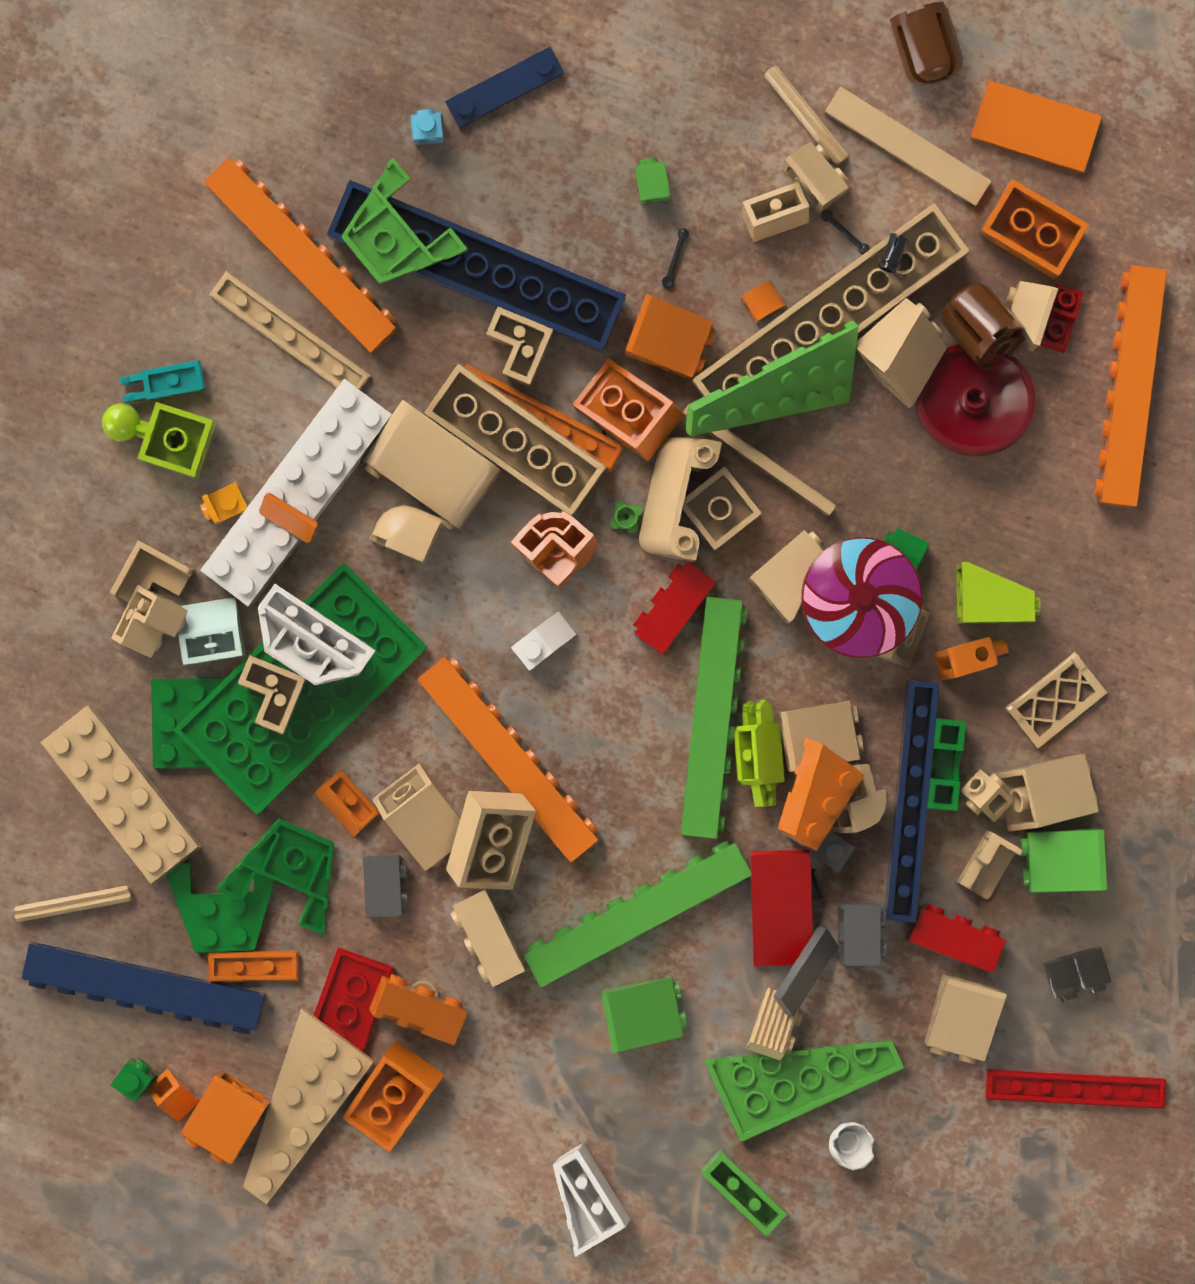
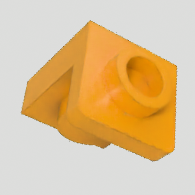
(223, 504)

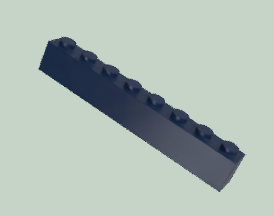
(911, 800)
(143, 986)

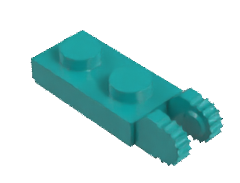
(166, 381)

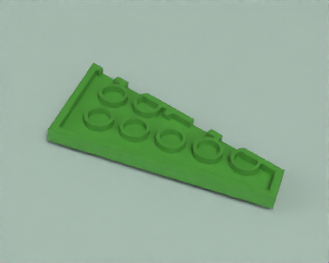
(785, 387)
(768, 1092)

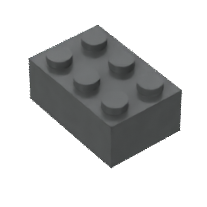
(861, 933)

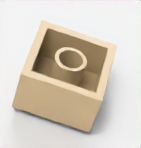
(719, 509)

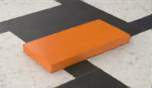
(1035, 127)

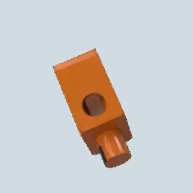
(962, 658)

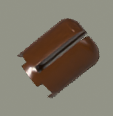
(927, 44)
(982, 325)

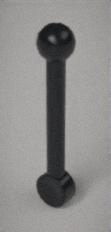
(827, 216)
(668, 281)

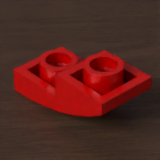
(1061, 318)

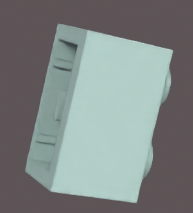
(211, 632)

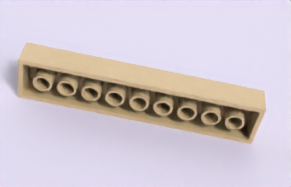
(854, 294)

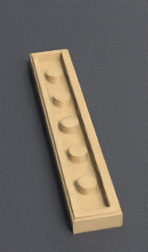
(907, 146)
(287, 333)
(773, 470)

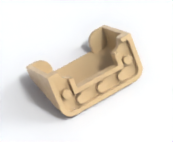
(431, 465)
(660, 525)

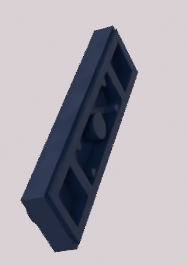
(504, 87)

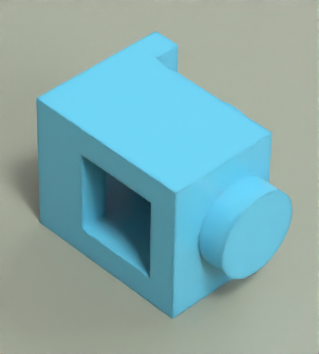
(427, 127)

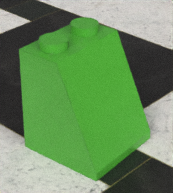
(1064, 860)
(643, 1013)

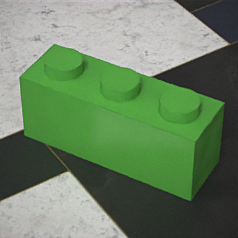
(743, 1192)

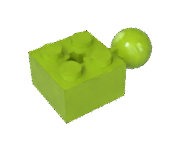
(123, 423)

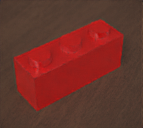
(673, 606)
(957, 938)

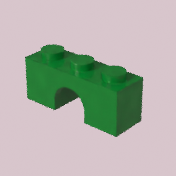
(945, 764)

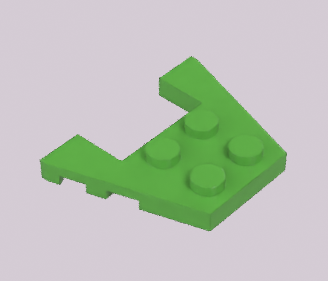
(386, 241)

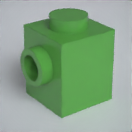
(652, 181)

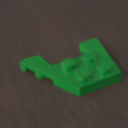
(293, 859)
(217, 919)

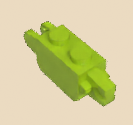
(759, 752)

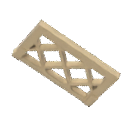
(1079, 707)

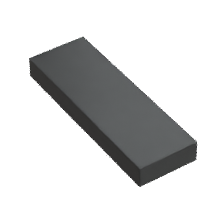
(805, 971)

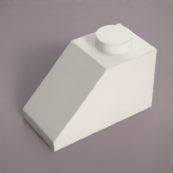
(543, 641)

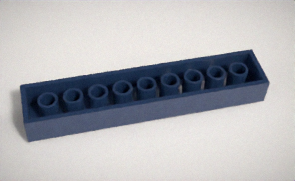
(503, 275)

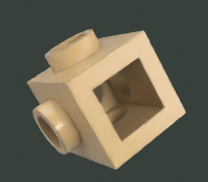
(982, 791)

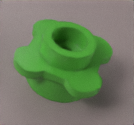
(618, 520)

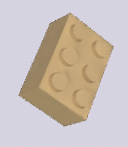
(490, 840)
(488, 937)

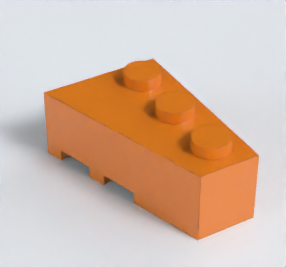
(819, 794)
(418, 1009)

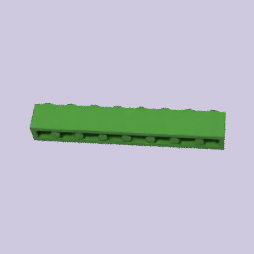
(711, 717)
(637, 914)

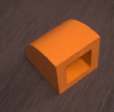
(762, 301)
(172, 1095)

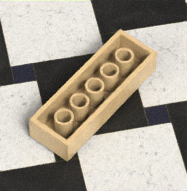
(515, 439)
(121, 794)

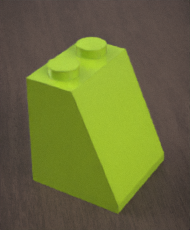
(992, 598)

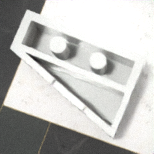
(588, 1200)

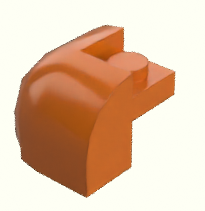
(555, 546)

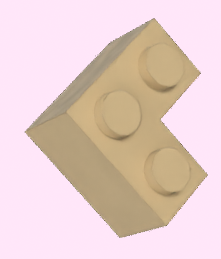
(527, 340)
(146, 620)
(280, 691)

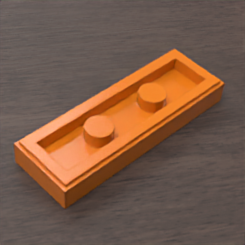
(253, 966)

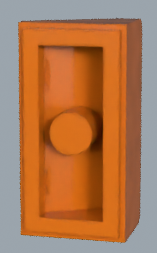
(288, 517)
(347, 803)

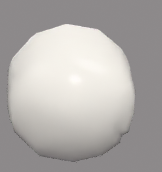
(851, 1145)

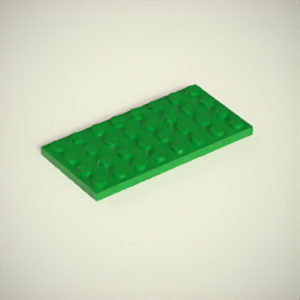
(262, 762)

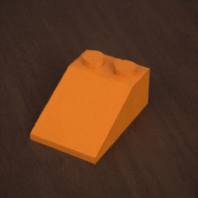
(628, 409)
(393, 1096)

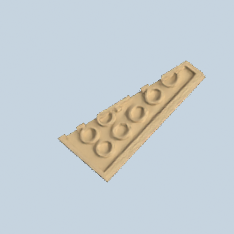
(311, 1087)

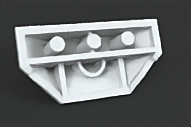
(309, 640)

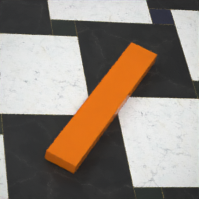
(593, 442)

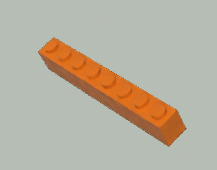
(300, 255)
(1131, 386)
(507, 758)

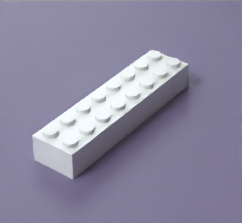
(305, 480)

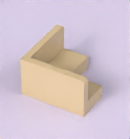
(147, 567)
(988, 864)

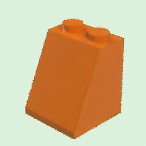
(670, 338)
(225, 1117)

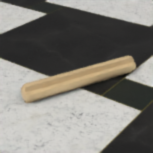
(805, 115)
(73, 903)

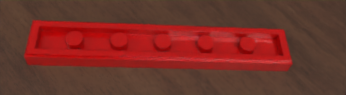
(1075, 1088)

